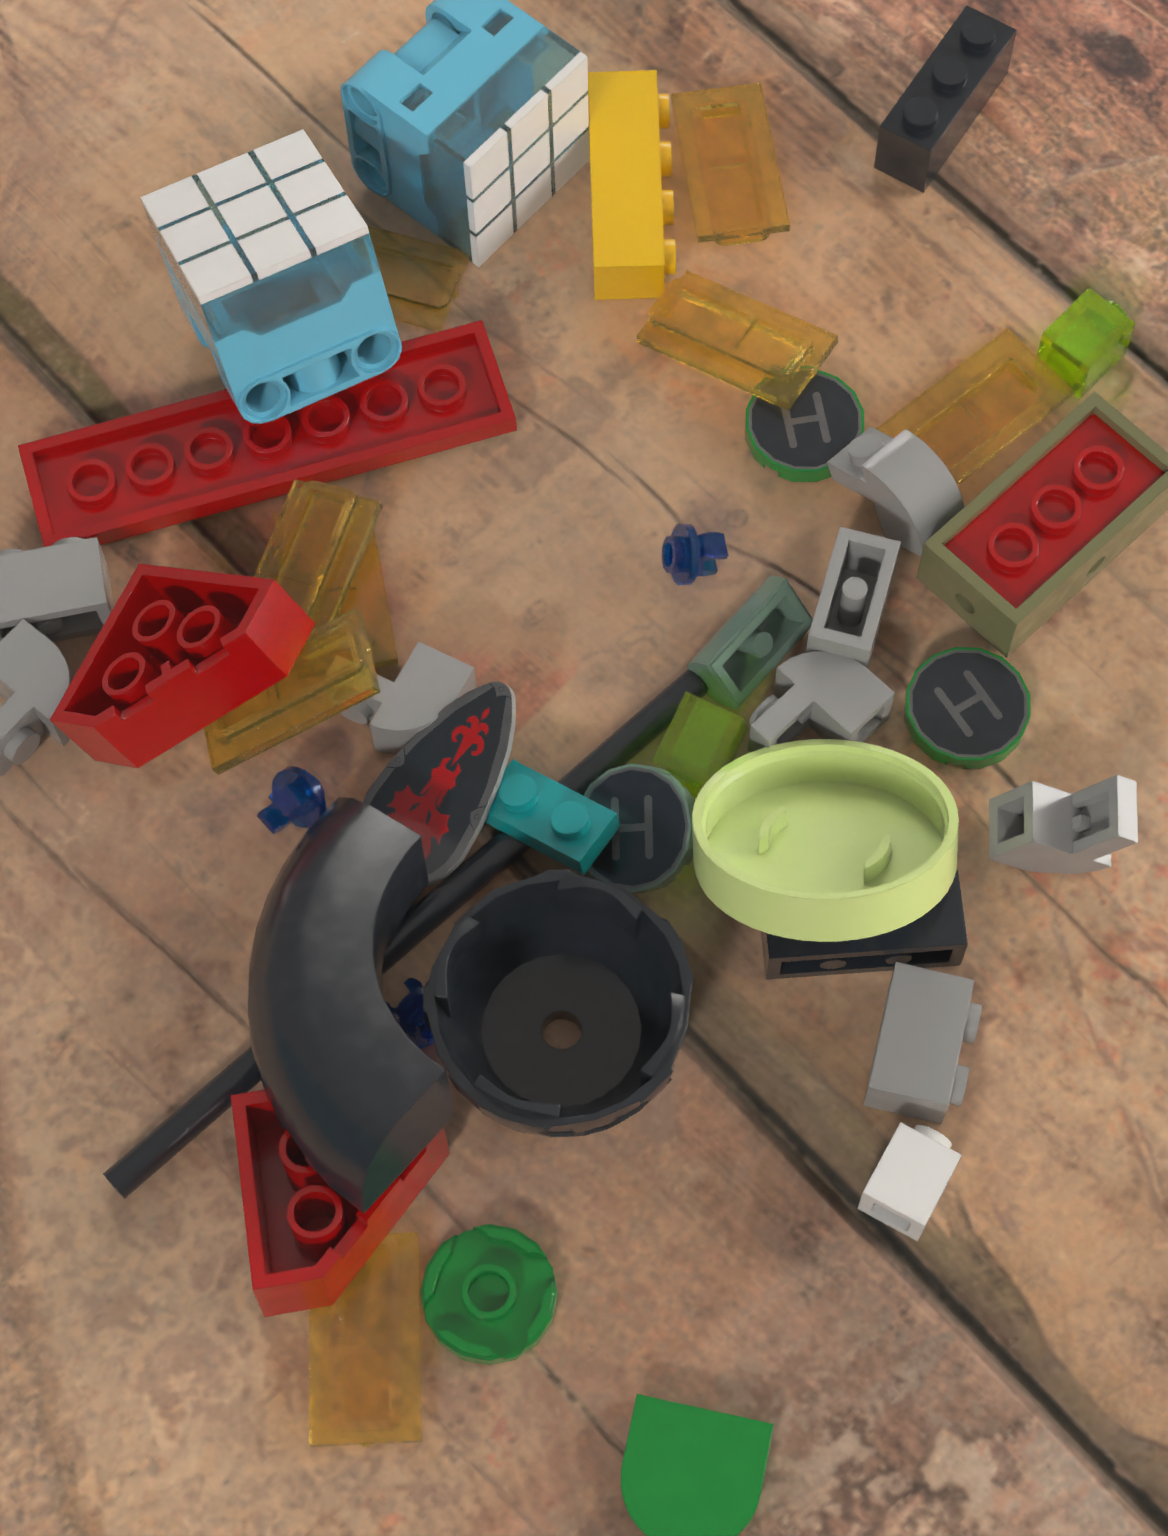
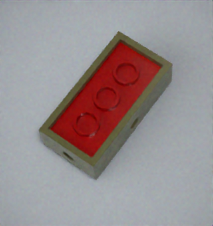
(1048, 524)

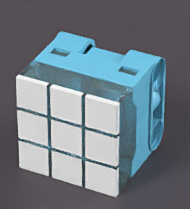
(470, 122)
(276, 277)

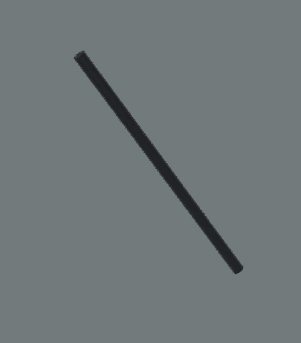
(415, 926)

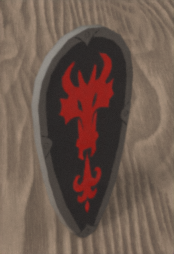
(450, 775)

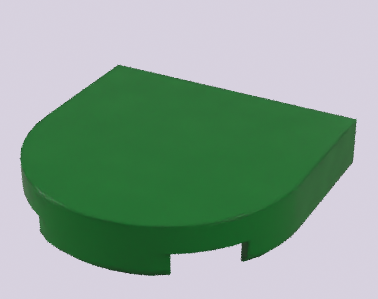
(692, 1469)

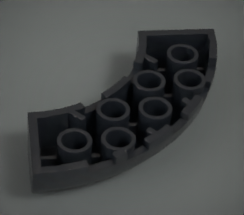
(317, 1015)

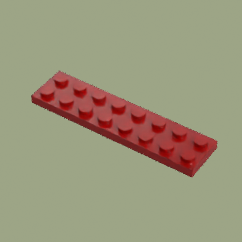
(209, 459)

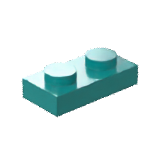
(551, 817)

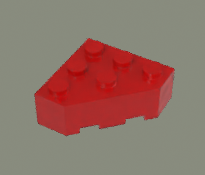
(178, 659)
(299, 1230)

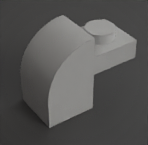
(904, 481)
(33, 684)
(822, 692)
(415, 698)
(1063, 831)

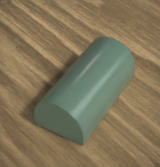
(752, 642)

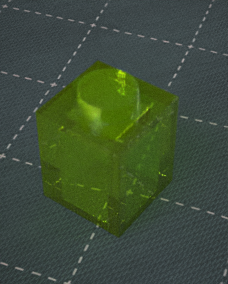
(1086, 341)
(699, 742)

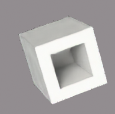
(910, 1179)

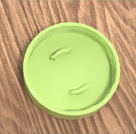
(825, 840)

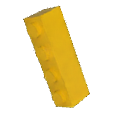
(627, 185)

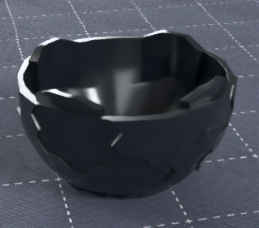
(552, 954)

